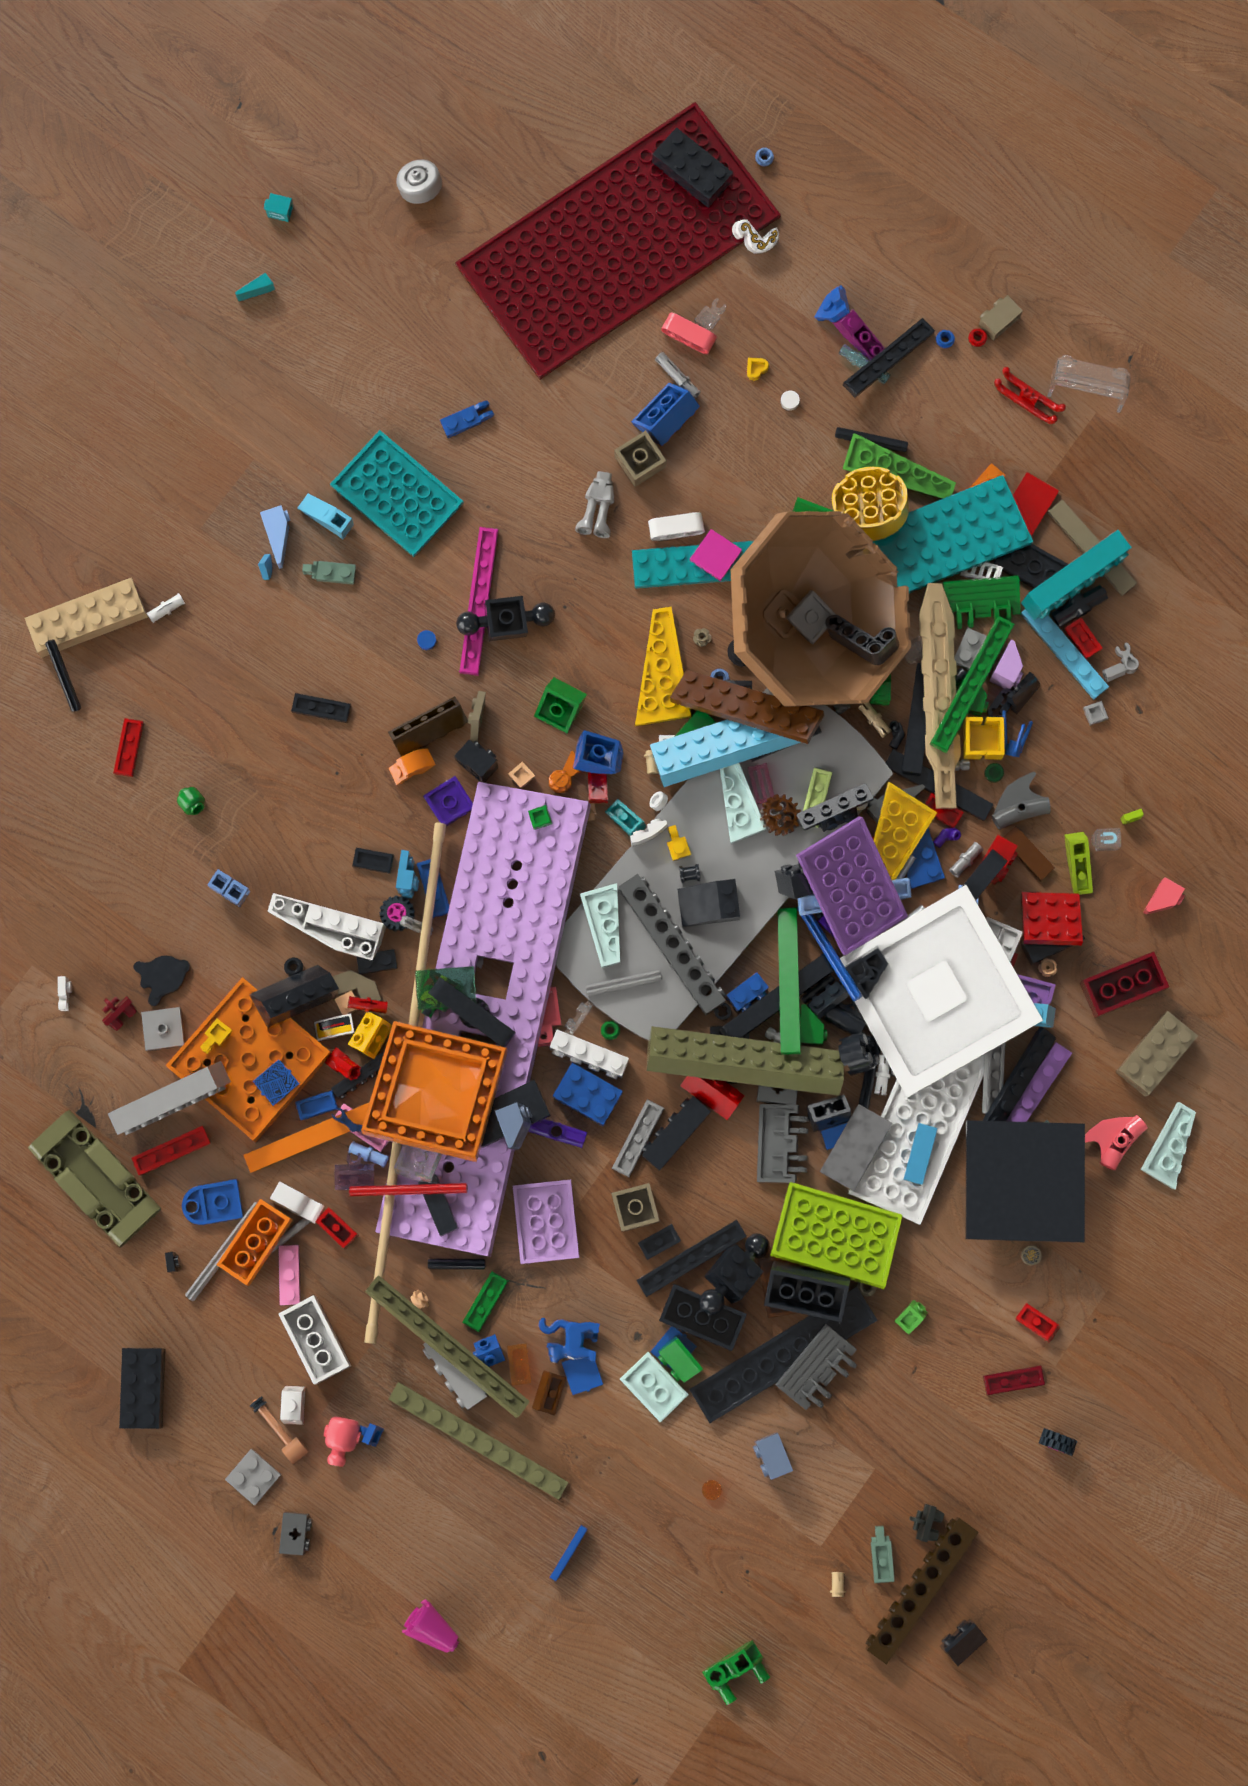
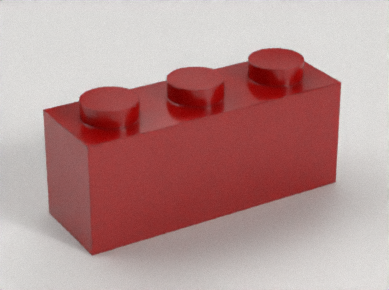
(715, 1094)

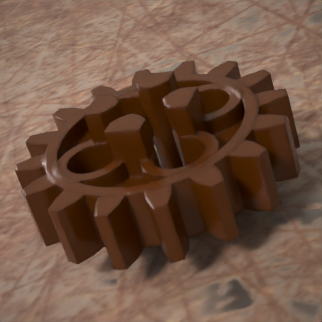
(773, 804)

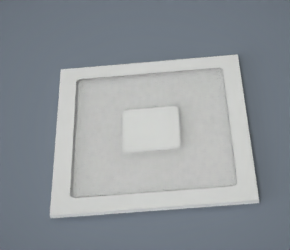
(943, 992)

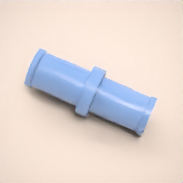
(368, 1154)

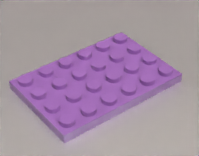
(852, 885)

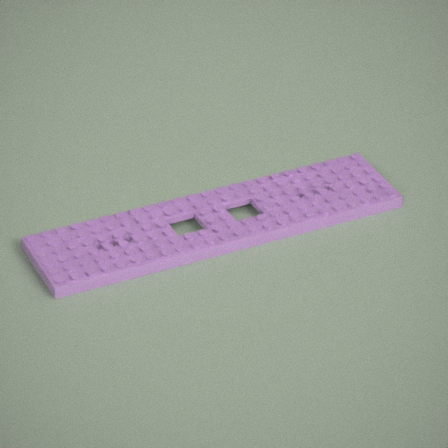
(523, 935)

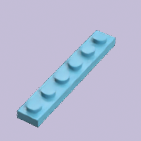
(1067, 654)

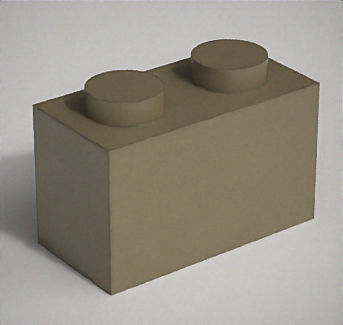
(1000, 317)

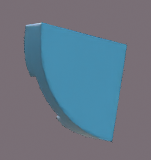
(265, 566)

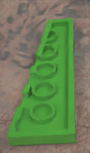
(916, 477)

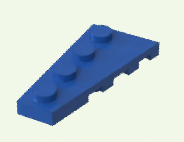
(926, 866)

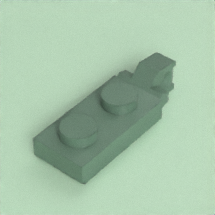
(331, 572)
(882, 1557)

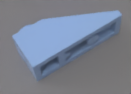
(277, 529)

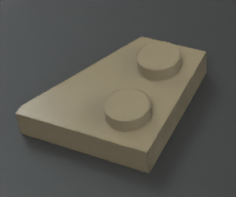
(475, 718)

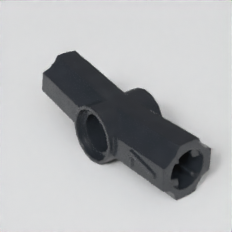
(1079, 605)

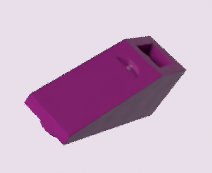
(859, 335)

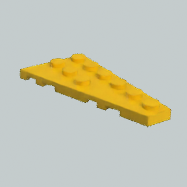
(661, 672)

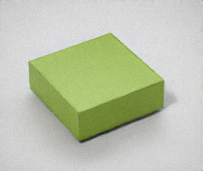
(1132, 816)

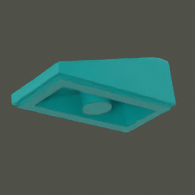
(255, 288)
(625, 818)

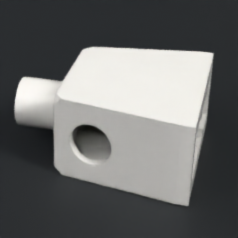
(292, 1405)

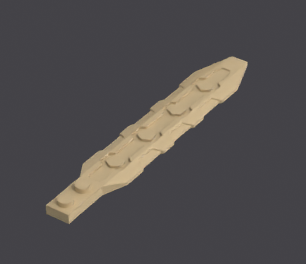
(939, 673)

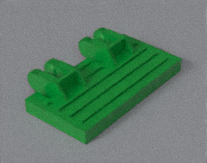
(982, 596)

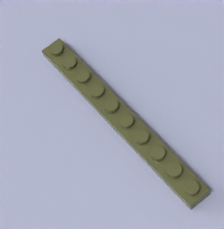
(447, 1346)
(478, 1440)

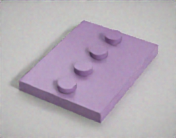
(545, 1221)

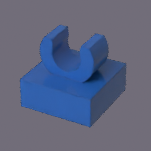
(371, 1434)

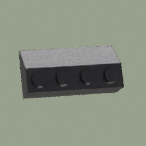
(294, 995)

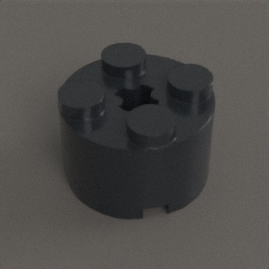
(858, 1053)

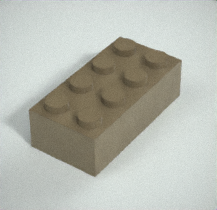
(1156, 1053)

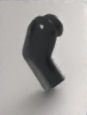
(898, 734)

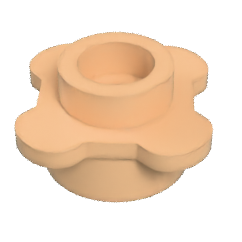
(419, 1299)

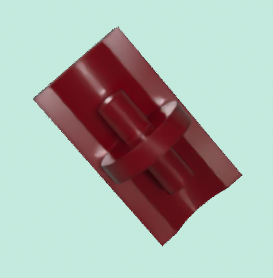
(112, 1018)

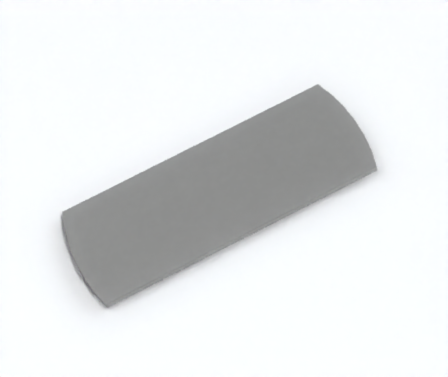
(752, 862)

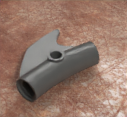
(1019, 795)

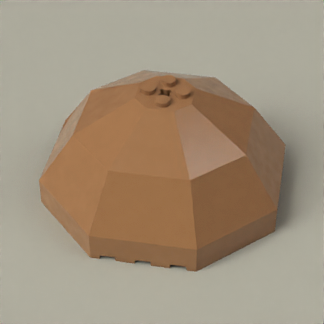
(778, 570)

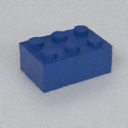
(587, 1094)

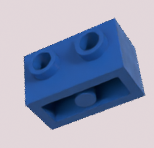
(747, 992)

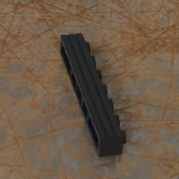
(368, 1070)

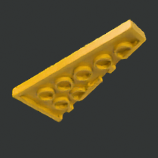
(900, 828)

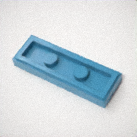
(920, 1153)

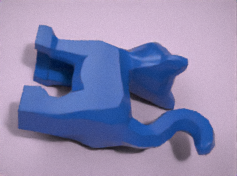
(574, 1339)

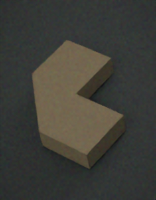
(351, 981)

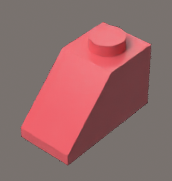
(1165, 897)

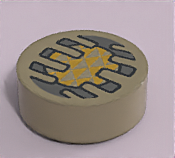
(1031, 1255)

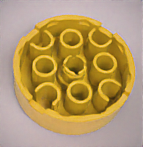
(873, 500)

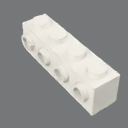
(588, 1053)

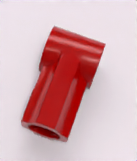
(341, 1063)

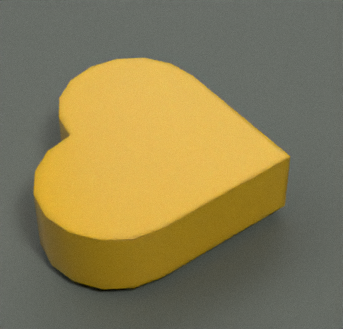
(756, 367)

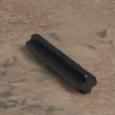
(456, 1263)

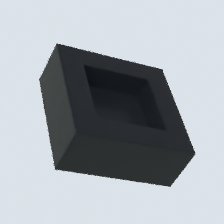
(172, 1262)

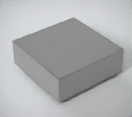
(1095, 713)

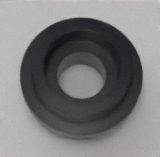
(289, 962)

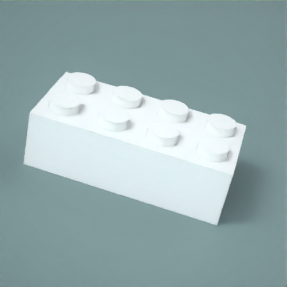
(314, 1340)

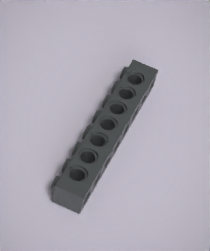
(706, 1003)

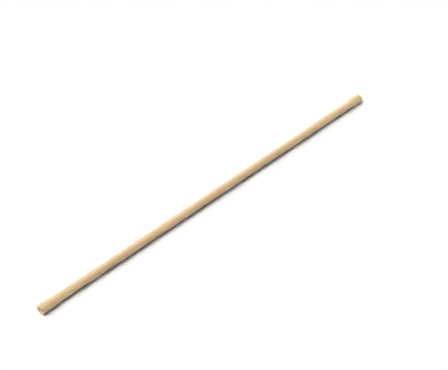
(438, 839)

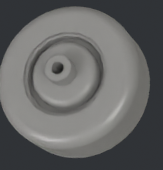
(419, 181)

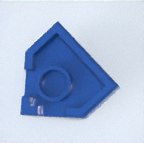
(833, 306)

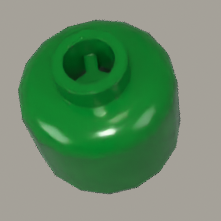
(191, 801)

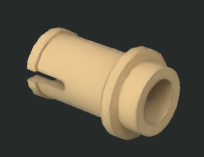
(651, 766)
(837, 1584)

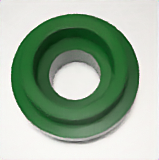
(614, 1025)

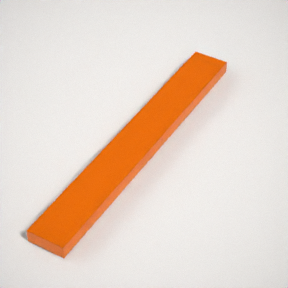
(303, 1140)

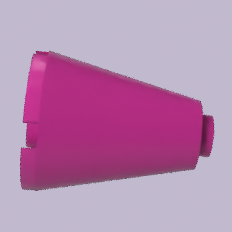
(430, 1628)

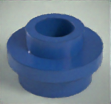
(947, 334)

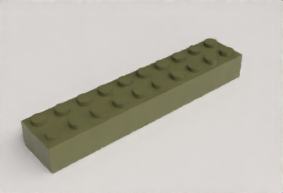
(743, 1061)

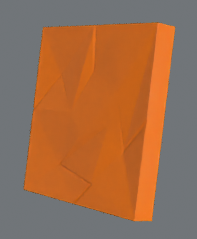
(434, 1091)

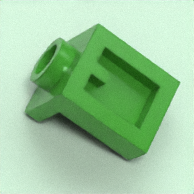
(911, 1316)

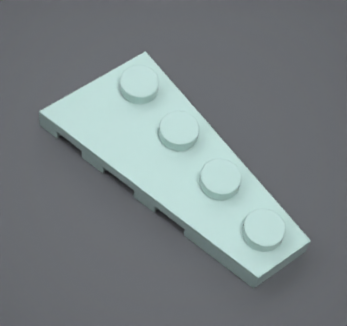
(740, 806)
(603, 920)

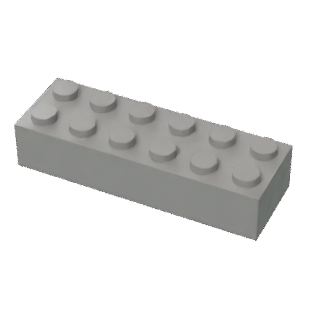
(170, 1099)

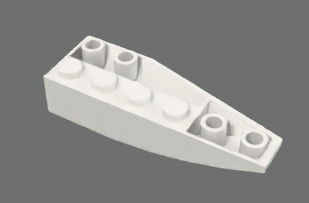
(333, 928)

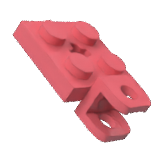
(551, 1018)

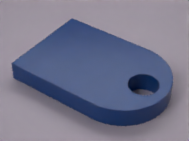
(214, 1203)

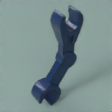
(345, 1120)

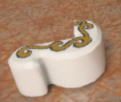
(752, 239)

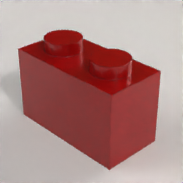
(337, 1228)

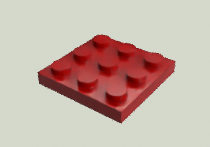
(1051, 918)

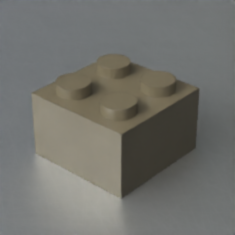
(640, 458)
(635, 1207)

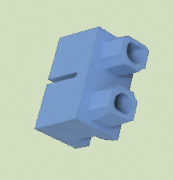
(228, 888)

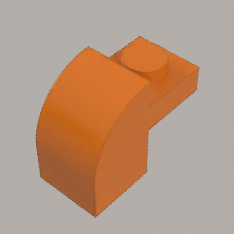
(411, 764)

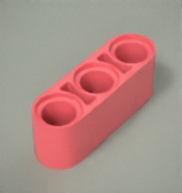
(689, 333)

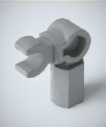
(1129, 664)

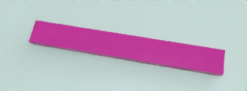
(479, 593)

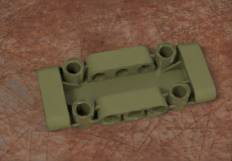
(94, 1178)

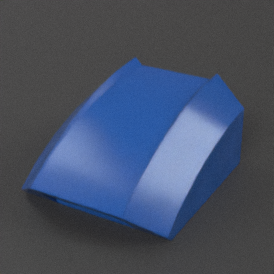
(598, 754)

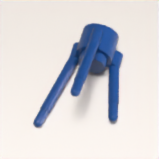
(1014, 748)

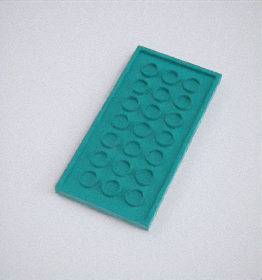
(956, 534)

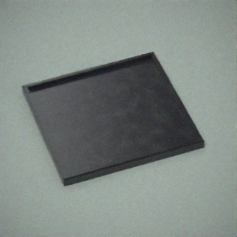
(1025, 1181)

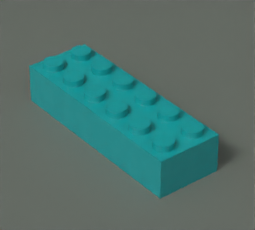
(1076, 575)

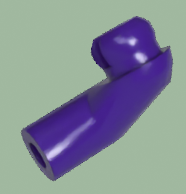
(947, 834)

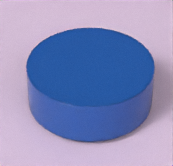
(426, 640)

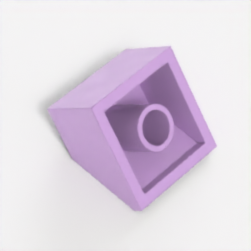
(1008, 669)

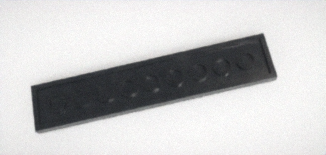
(772, 1359)

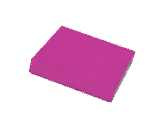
(715, 555)

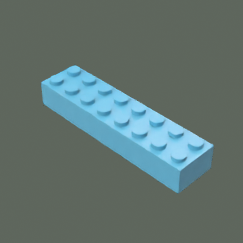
(712, 749)

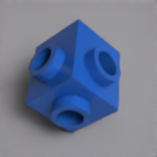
(489, 1351)

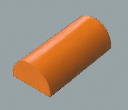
(254, 1242)

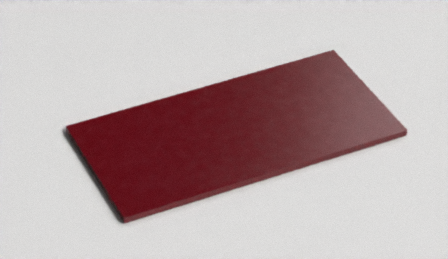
(609, 246)

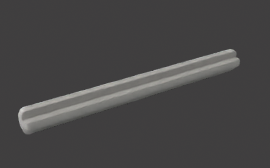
(212, 1266)

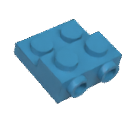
(407, 881)

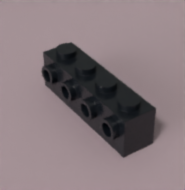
(676, 1133)

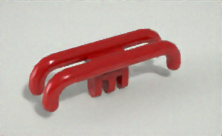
(1028, 397)

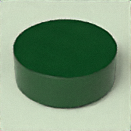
(994, 772)

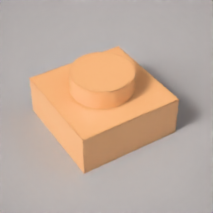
(521, 775)
(342, 1002)

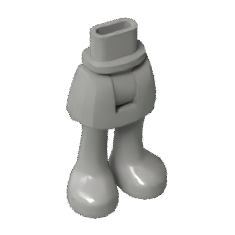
(602, 494)

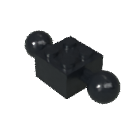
(505, 618)
(734, 1274)

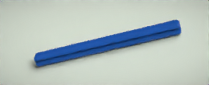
(832, 956)

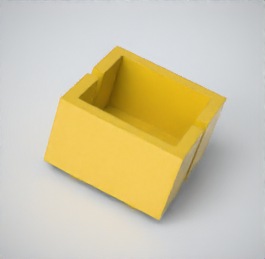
(983, 739)

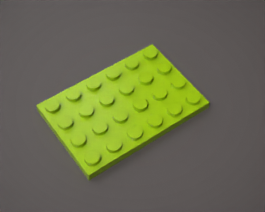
(836, 1235)

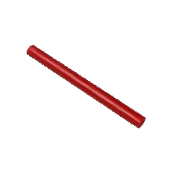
(408, 1189)

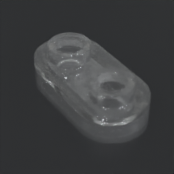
(583, 1011)

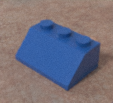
(666, 413)

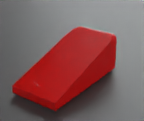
(1038, 1323)

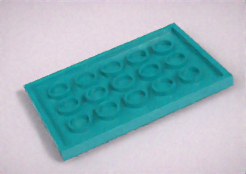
(396, 493)

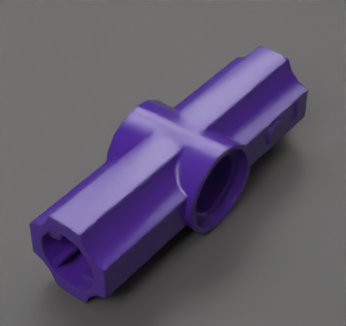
(569, 1135)

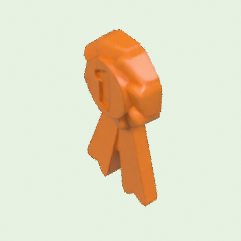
(560, 780)

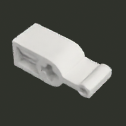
(296, 1202)

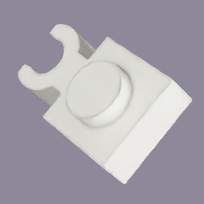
(64, 989)

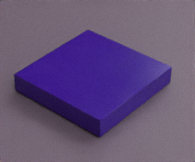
(449, 801)

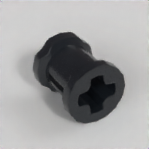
(689, 873)

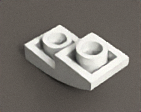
(654, 829)

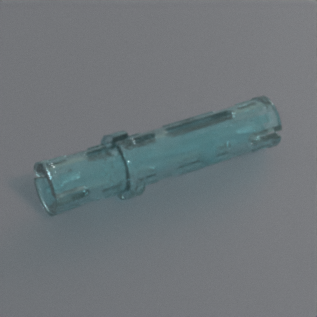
(859, 360)

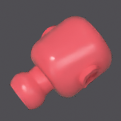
(341, 1437)

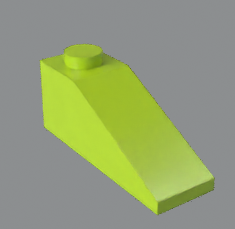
(1079, 862)

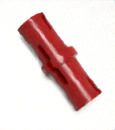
(367, 1004)

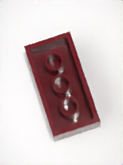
(1124, 984)

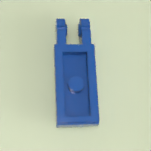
(465, 419)

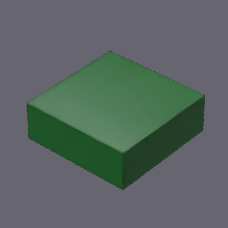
(540, 817)

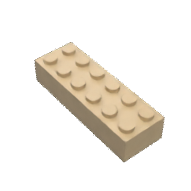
(87, 616)

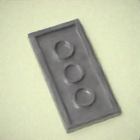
(856, 1147)

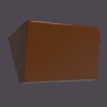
(549, 1392)

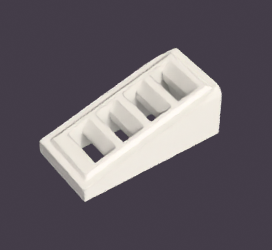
(990, 567)

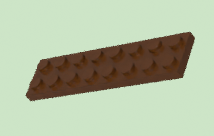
(746, 706)

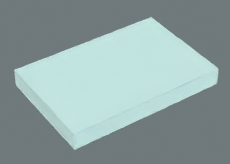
(654, 1387)

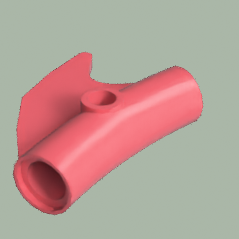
(1107, 1134)

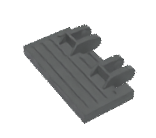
(776, 1143)
(815, 1365)

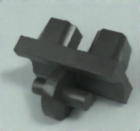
(923, 1523)

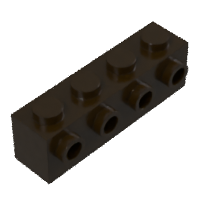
(428, 726)

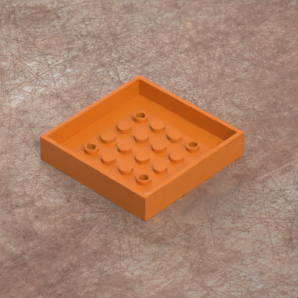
(246, 1056)

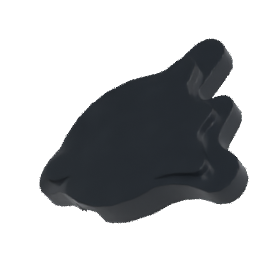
(162, 975)

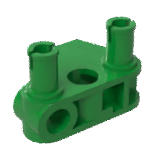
(729, 1670)

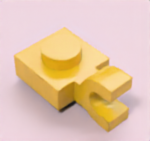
(678, 846)
(216, 1033)

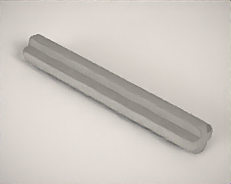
(623, 983)

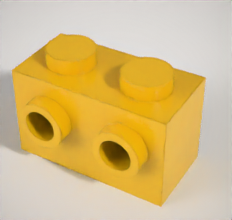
(370, 1035)

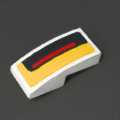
(334, 1027)

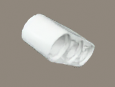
(676, 526)

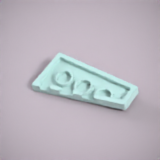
(1168, 1151)

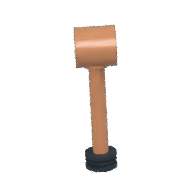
(293, 1449)

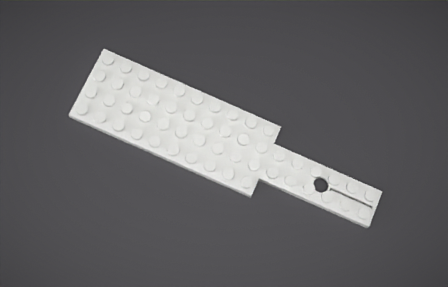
(937, 1105)

